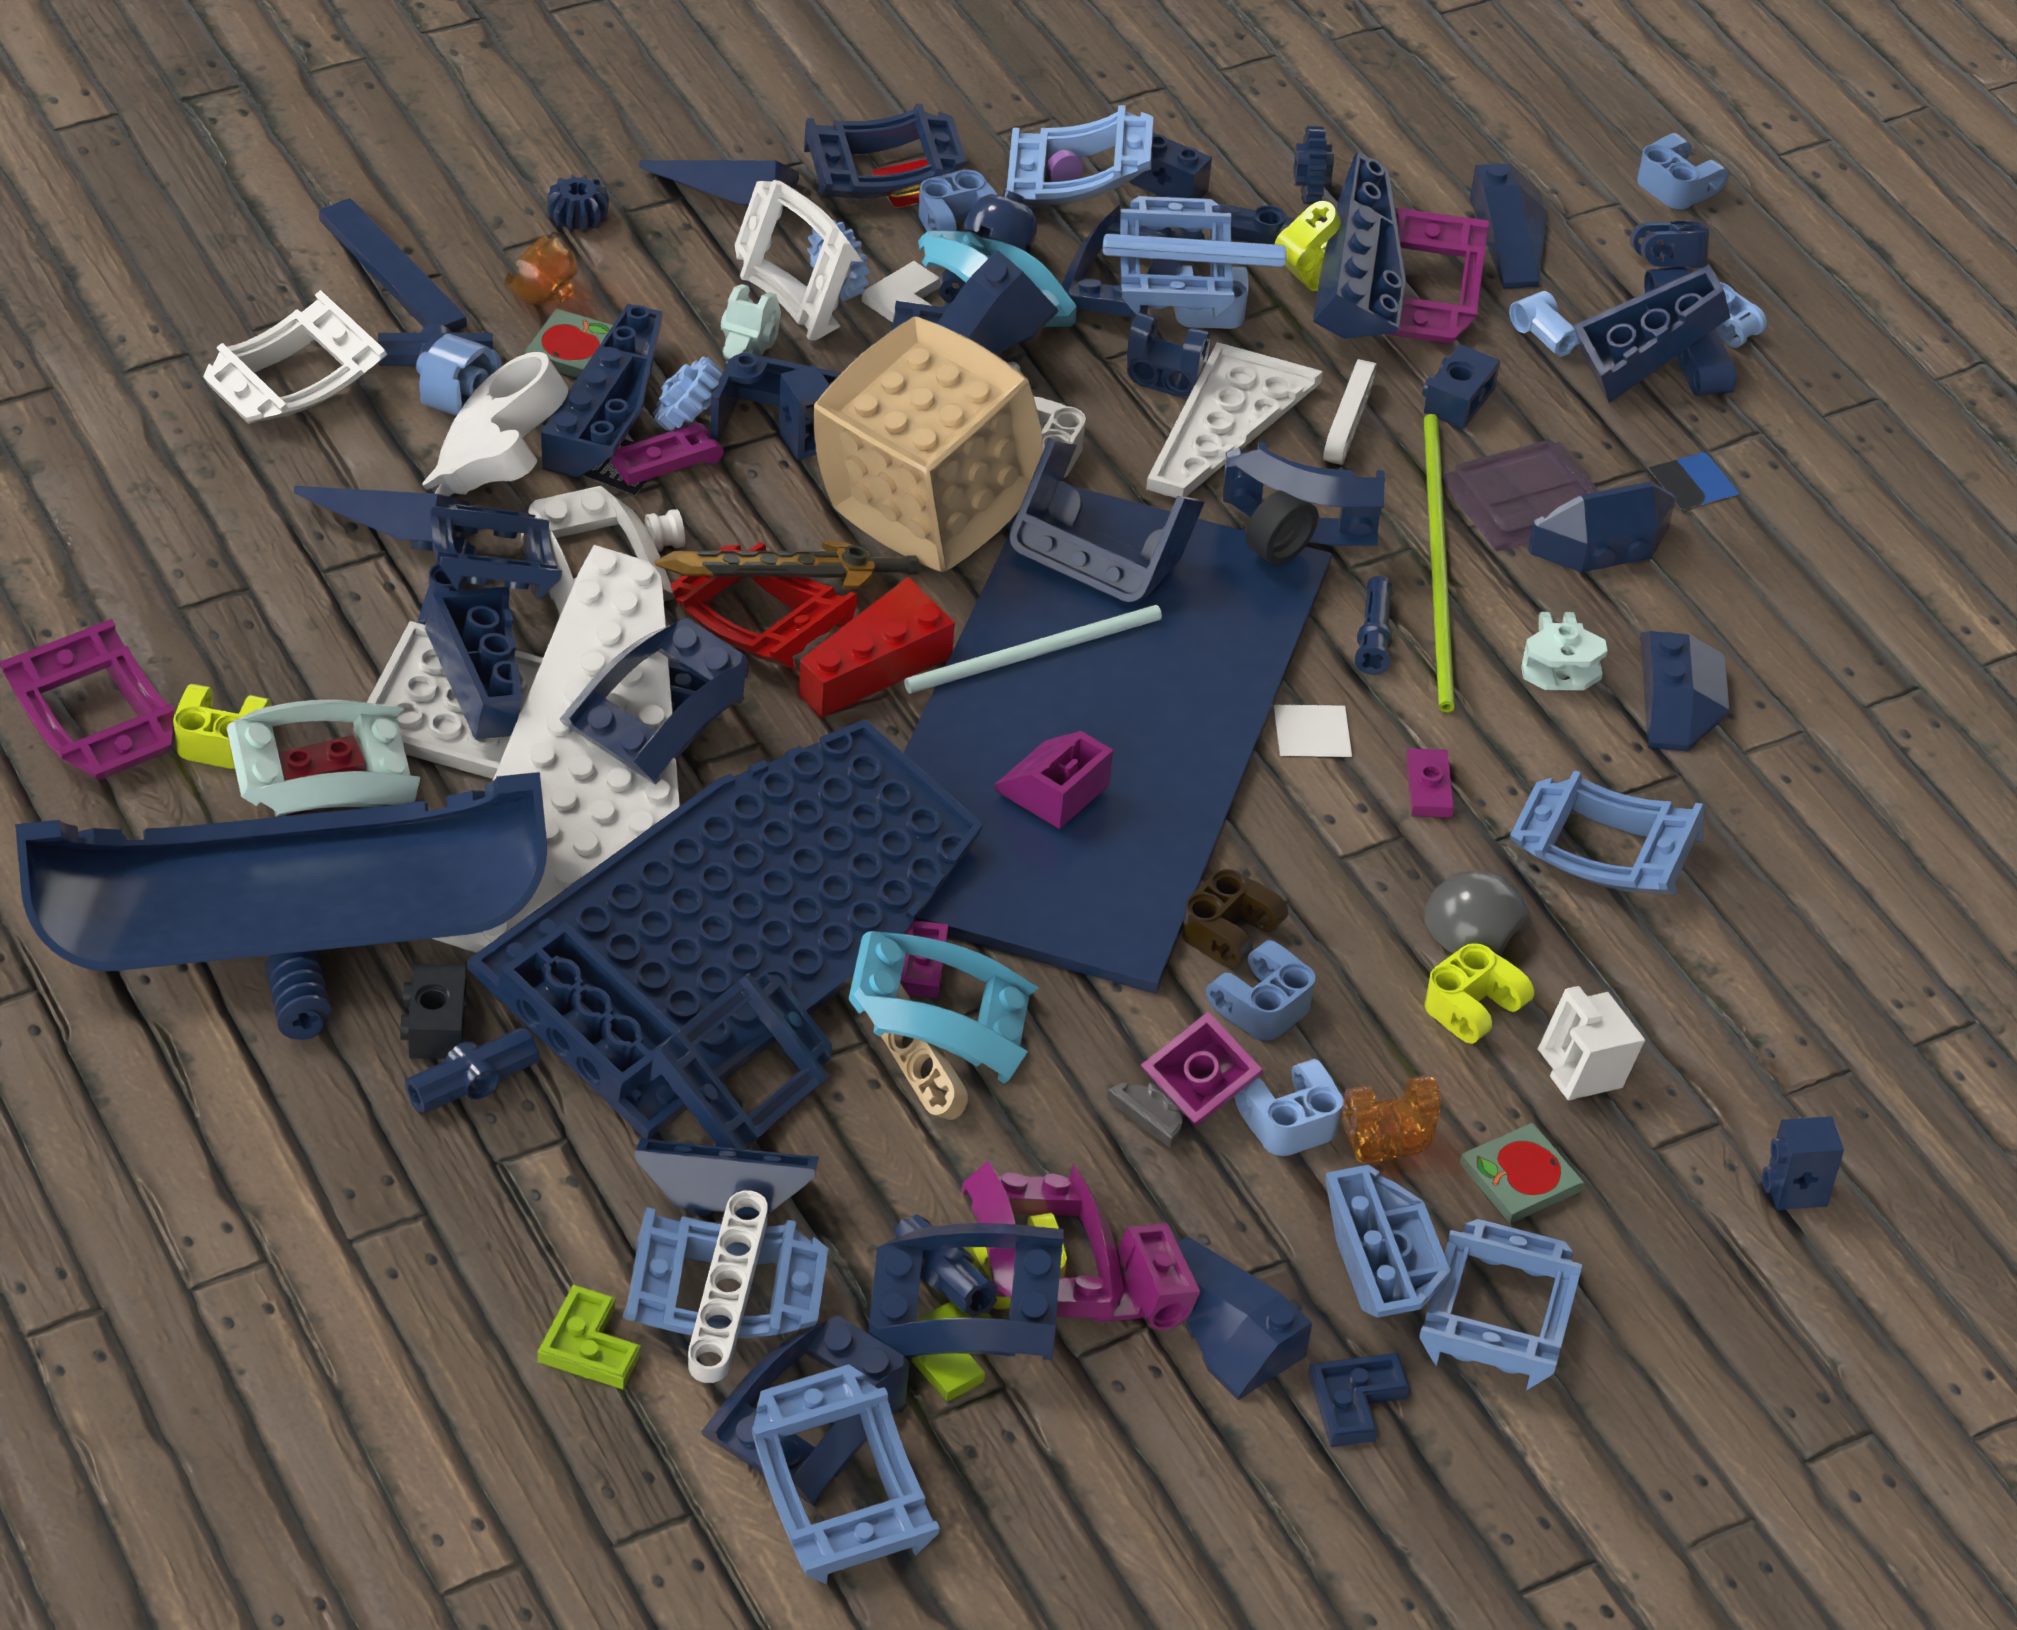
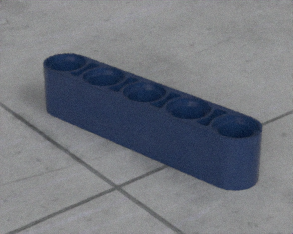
(1707, 360)

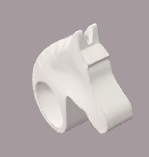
(489, 429)

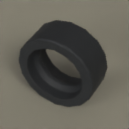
(1281, 527)

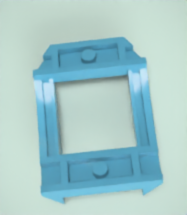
(967, 251)
(1002, 1014)

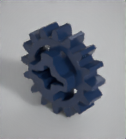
(1313, 164)

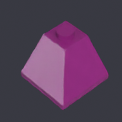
(1202, 1069)

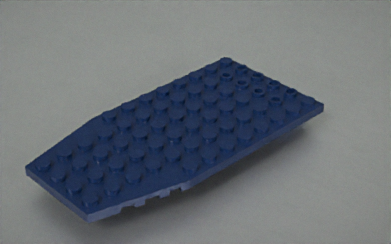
(737, 881)

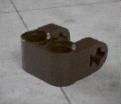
(1220, 905)

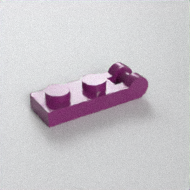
(666, 453)

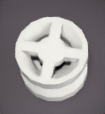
(666, 529)

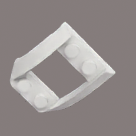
(809, 304)
(322, 321)
(589, 511)

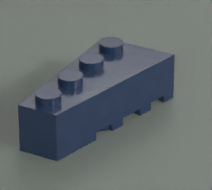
(1650, 330)

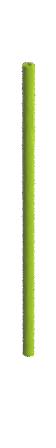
(1439, 565)

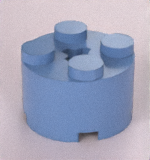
(454, 372)

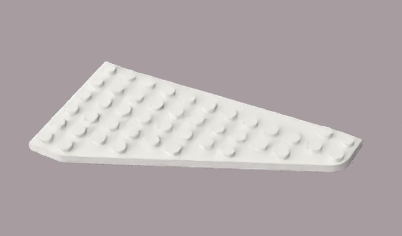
(588, 795)

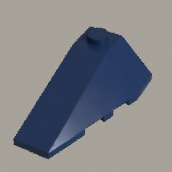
(723, 178)
(1515, 222)
(998, 306)
(391, 512)
(1241, 1323)

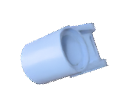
(1739, 323)

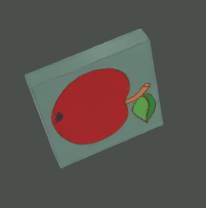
(569, 341)
(1521, 1173)

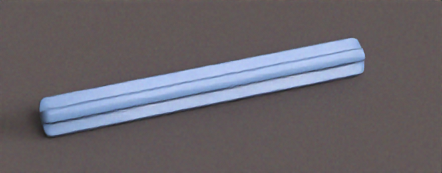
(1194, 250)

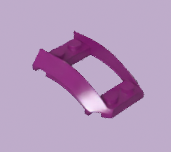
(1446, 236)
(78, 657)
(1000, 1197)

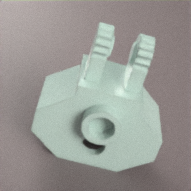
(748, 325)
(1563, 652)

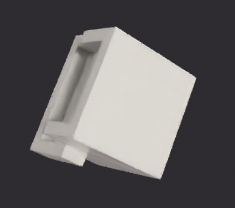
(1589, 1044)

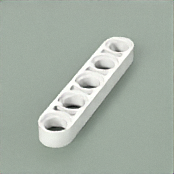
(727, 1303)

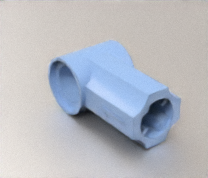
(1541, 317)

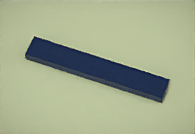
(391, 266)

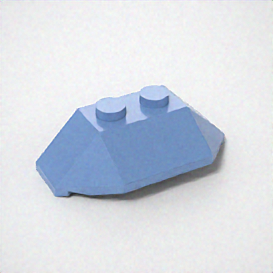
(1385, 1241)

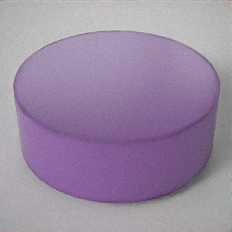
(1064, 166)

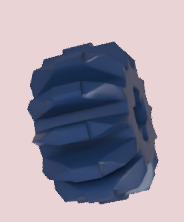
(578, 203)

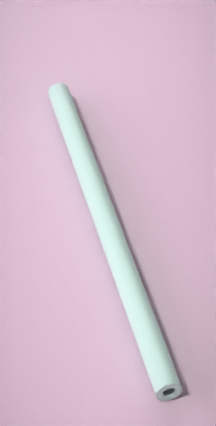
(1032, 649)

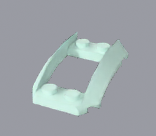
(378, 737)

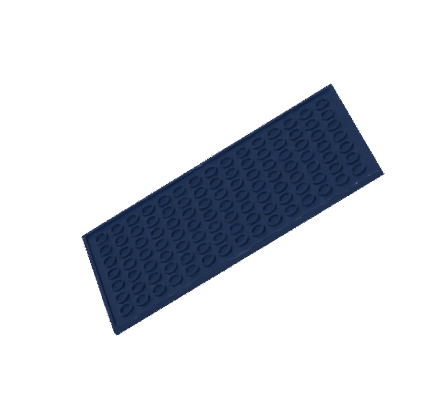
(1169, 698)

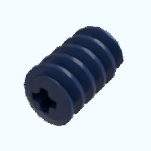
(298, 993)

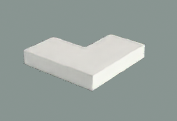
(904, 285)

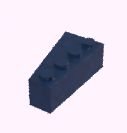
(478, 656)

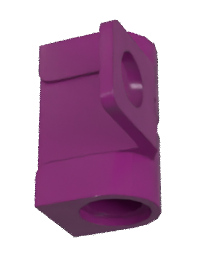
(1155, 1278)

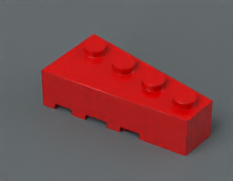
(876, 650)

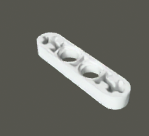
(1349, 412)

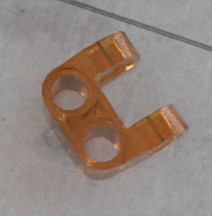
(1394, 1125)

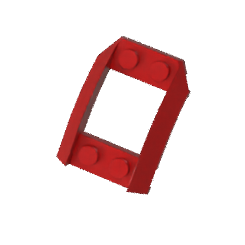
(813, 603)

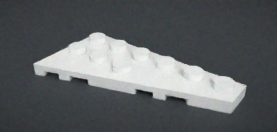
(1226, 410)

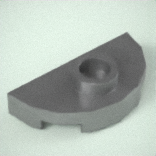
(1149, 1109)

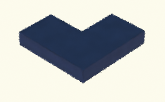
(1348, 1387)

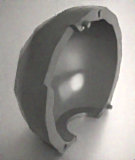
(1477, 910)

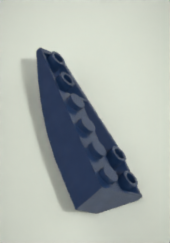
(1363, 261)
(604, 396)

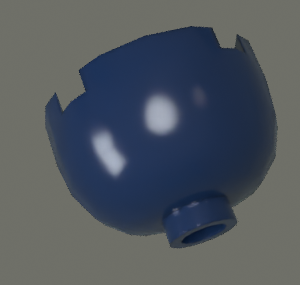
(1003, 220)

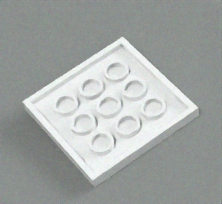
(431, 718)

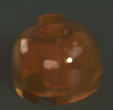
(544, 272)

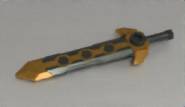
(840, 560)

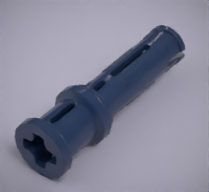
(1375, 634)

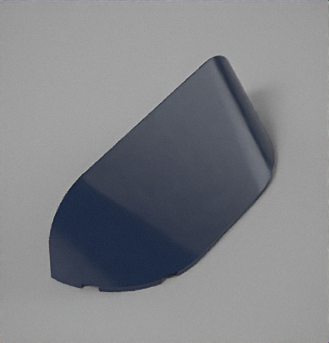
(284, 880)

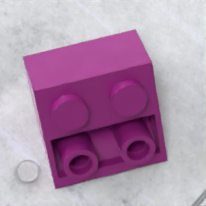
(1059, 777)

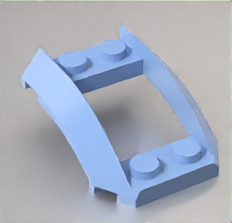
(1030, 152)

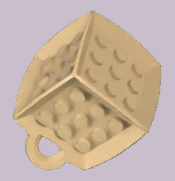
(928, 442)

